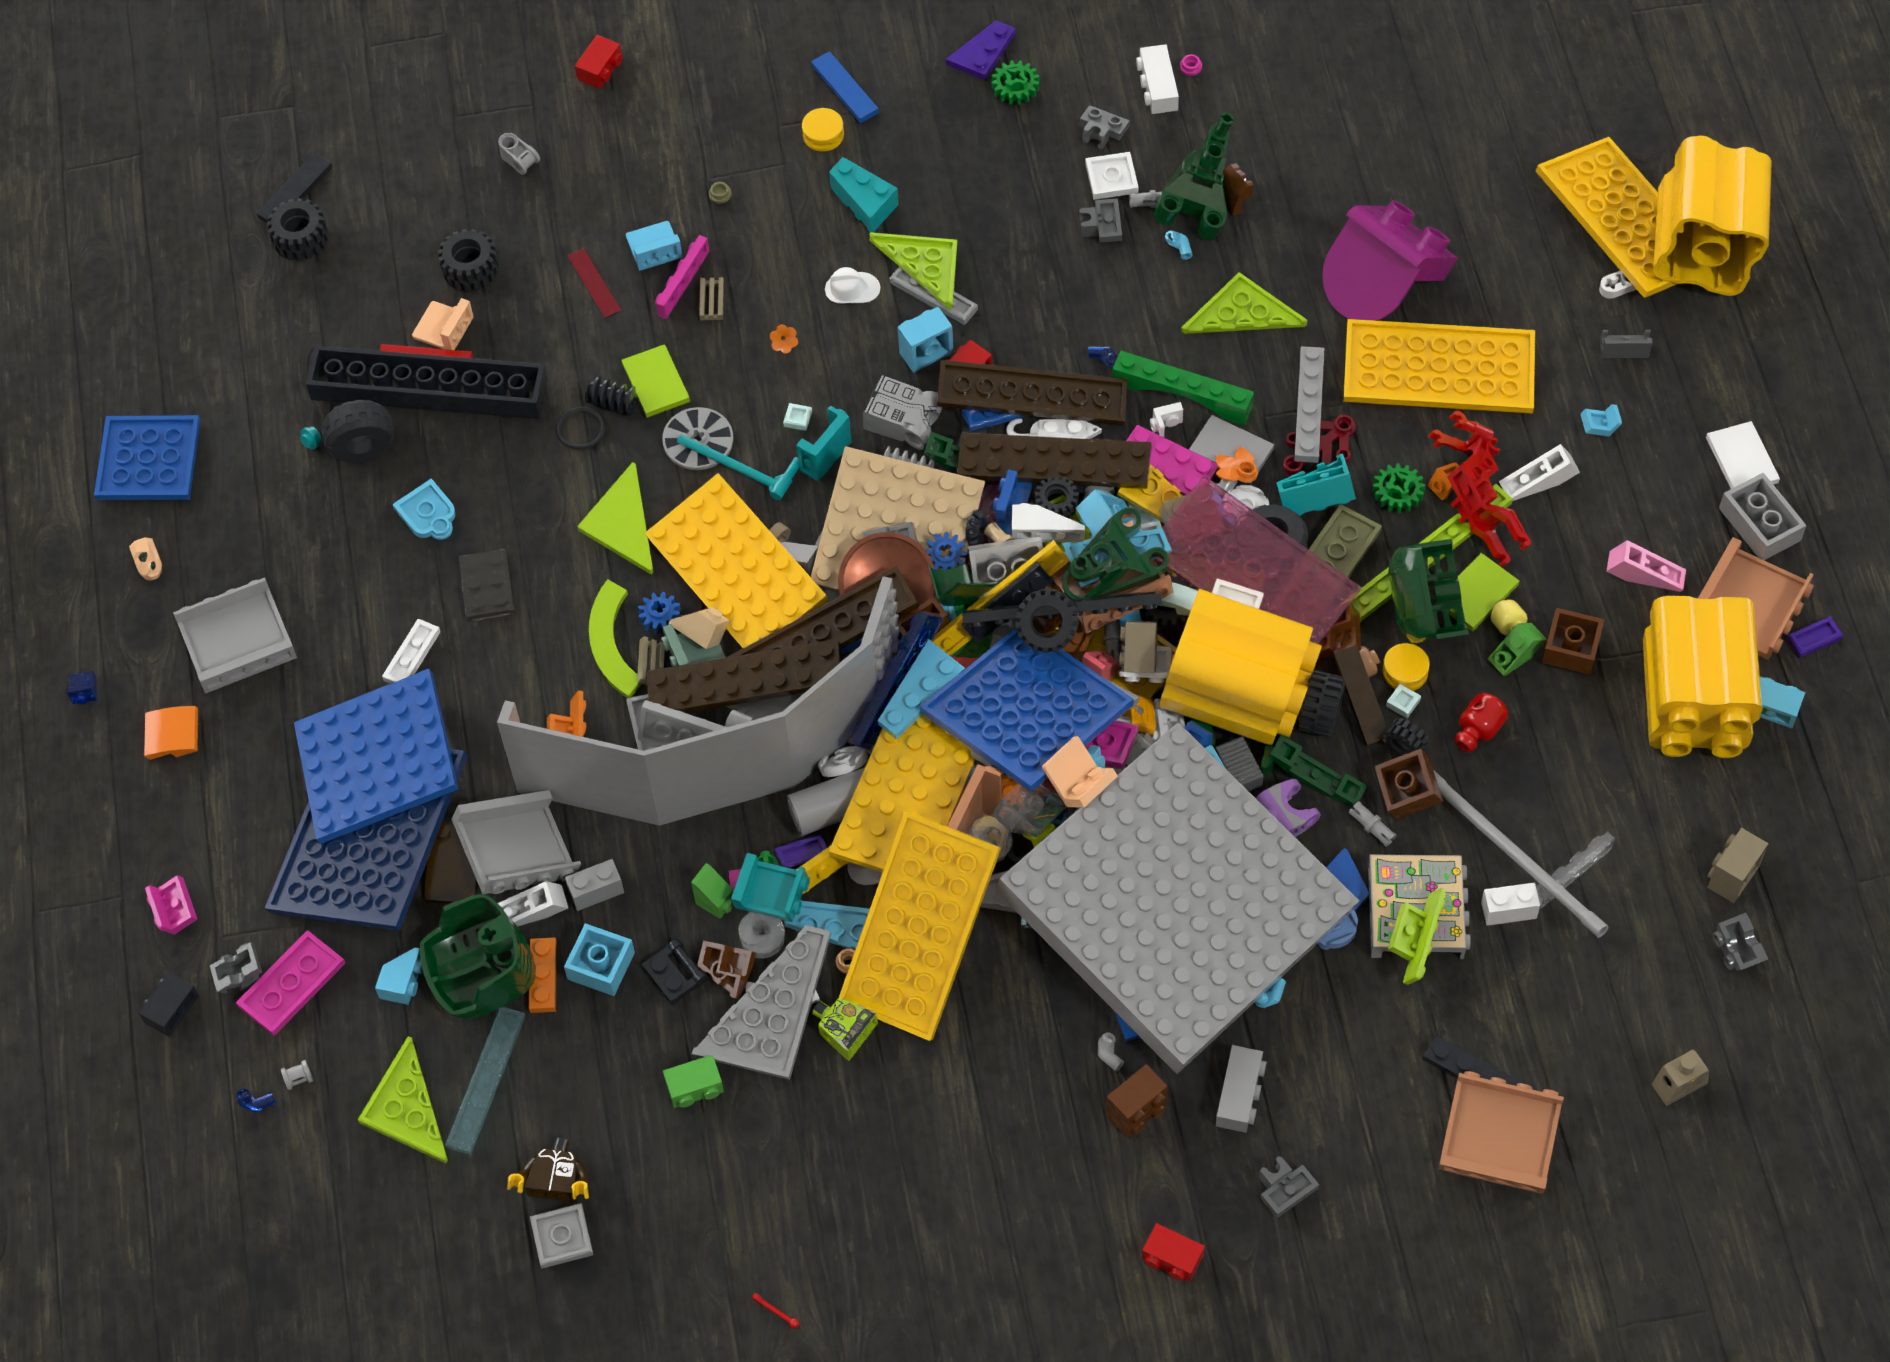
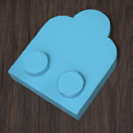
(427, 511)

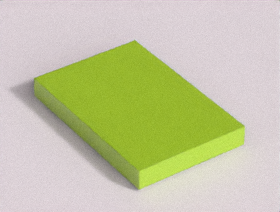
(655, 380)
(1481, 588)

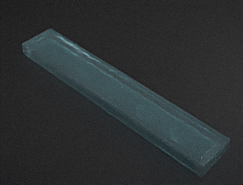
(485, 1080)

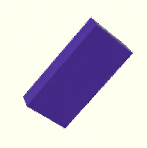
(1814, 637)
(799, 852)

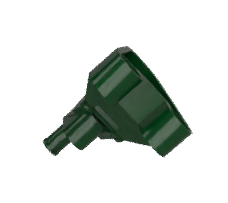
(1195, 199)
(1086, 567)

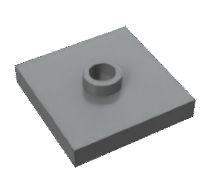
(561, 1235)

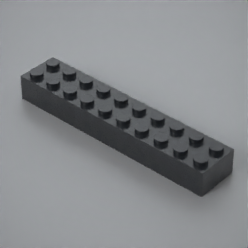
(427, 381)

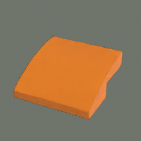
(171, 732)

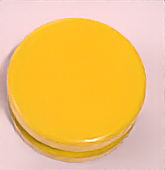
(822, 129)
(1406, 666)

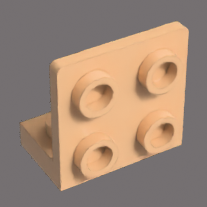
(444, 324)
(1076, 774)

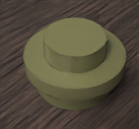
(720, 192)

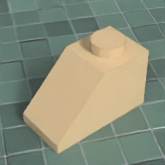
(703, 627)

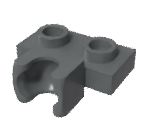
(1102, 125)
(1102, 220)
(1286, 1187)

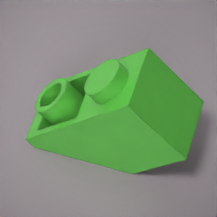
(1517, 648)

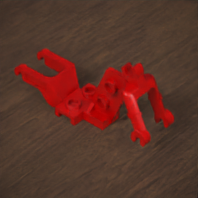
(1474, 488)

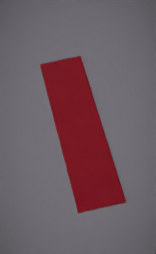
(594, 283)

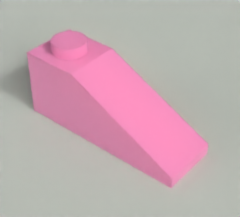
(1644, 567)

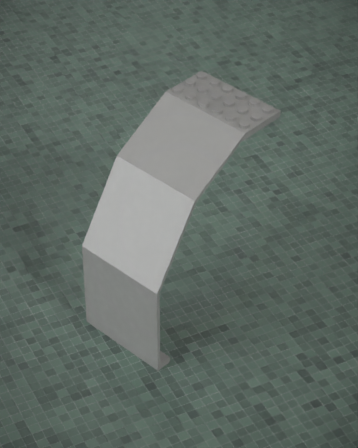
(714, 766)

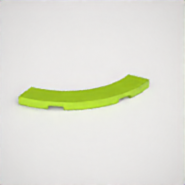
(603, 643)

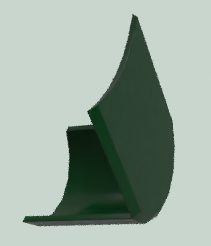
(955, 586)

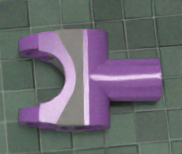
(1276, 802)

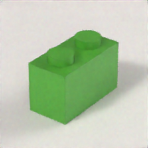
(693, 1081)

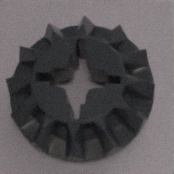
(975, 528)

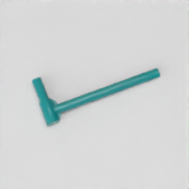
(777, 485)

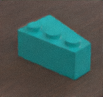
(864, 193)
(1318, 488)

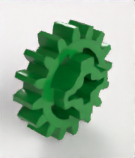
(1015, 82)
(1397, 489)

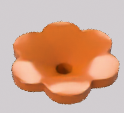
(785, 344)

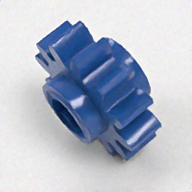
(943, 544)
(658, 612)

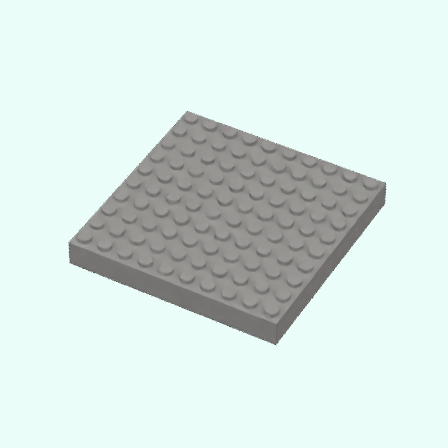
(1176, 897)

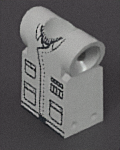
(901, 412)

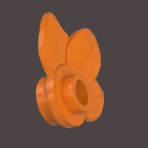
(1239, 467)

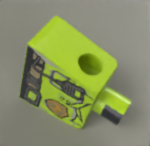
(845, 1025)

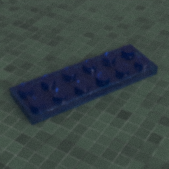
(923, 627)

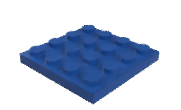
(147, 458)

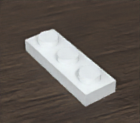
(411, 651)

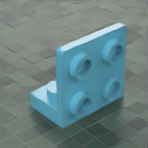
(654, 245)

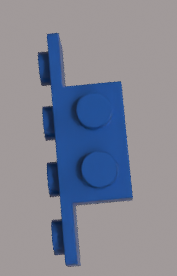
(1011, 494)

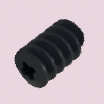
(610, 396)

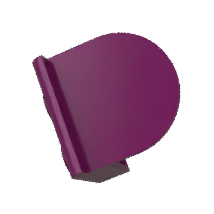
(1380, 260)

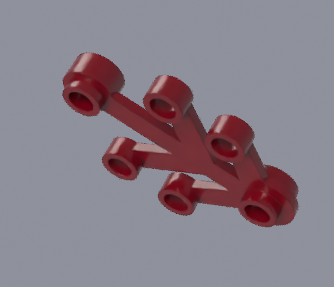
(1325, 442)

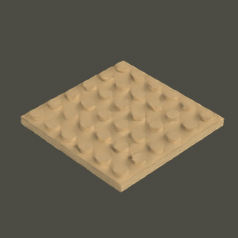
(889, 492)

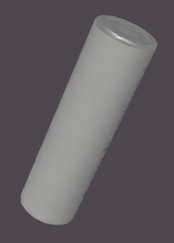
(823, 803)

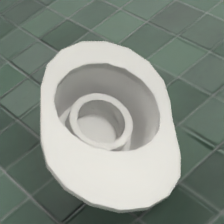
(852, 286)

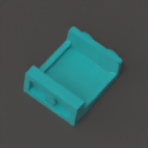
(818, 458)
(770, 889)

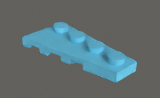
(1141, 542)
(925, 678)
(843, 921)

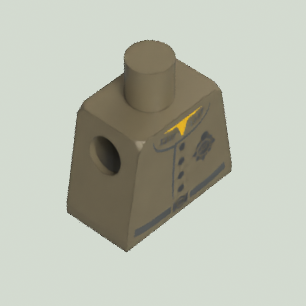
(1685, 1074)

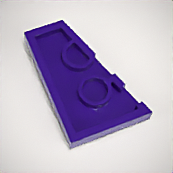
(983, 50)

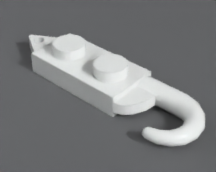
(1063, 426)

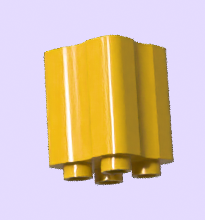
(1712, 216)
(1240, 668)
(1701, 675)

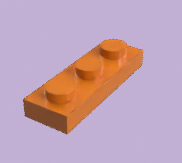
(543, 991)

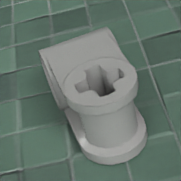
(517, 152)

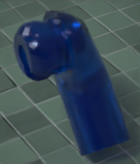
(1105, 353)
(252, 1102)

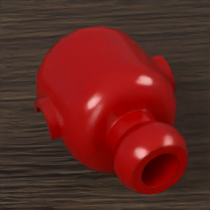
(1480, 721)

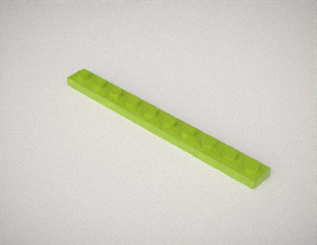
(1379, 589)

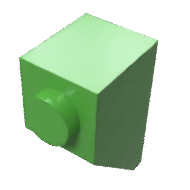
(712, 892)

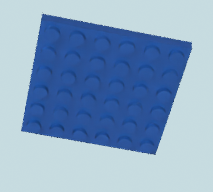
(1025, 707)
(375, 756)

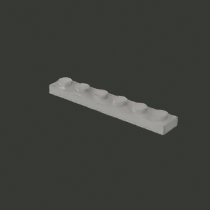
(1309, 404)

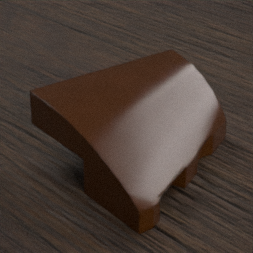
(1236, 188)
(1342, 634)
(727, 966)

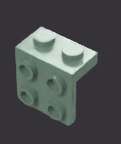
(687, 651)

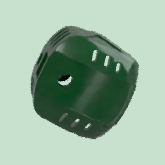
(1411, 595)
(474, 977)

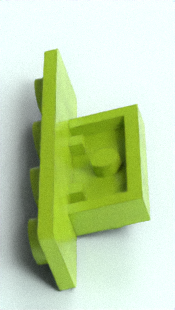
(1414, 934)

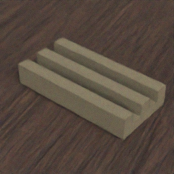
(711, 284)
(655, 661)

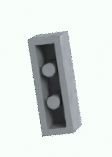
(1240, 1089)

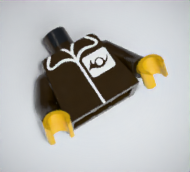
(553, 1174)

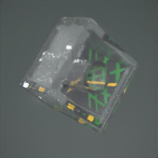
(1029, 811)

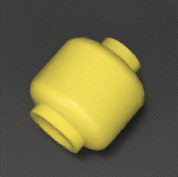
(1507, 615)

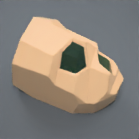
(146, 558)

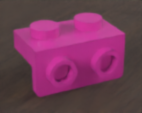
(171, 905)

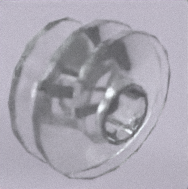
(992, 831)
(766, 944)

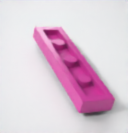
(680, 280)

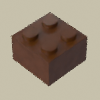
(1573, 641)
(1408, 784)
(1137, 1101)

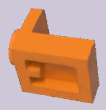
(1439, 482)

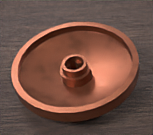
(882, 553)

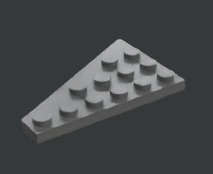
(769, 1020)

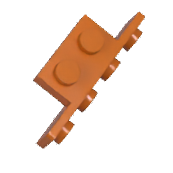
(573, 724)

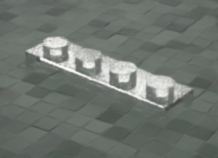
(1579, 864)

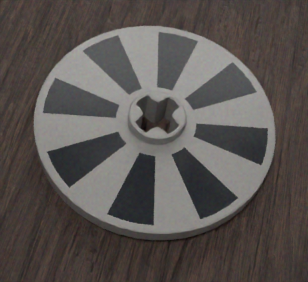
(699, 422)

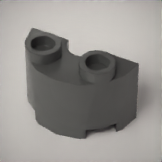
(1739, 943)
(237, 970)

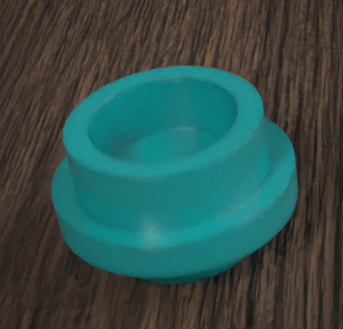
(310, 437)

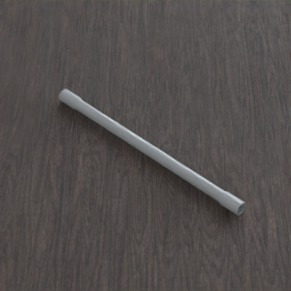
(1587, 917)

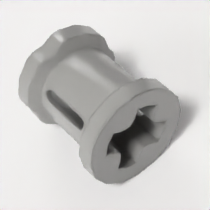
(296, 1075)

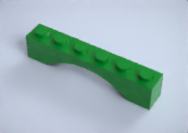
(1222, 398)

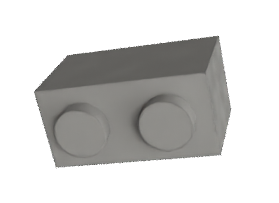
(594, 884)

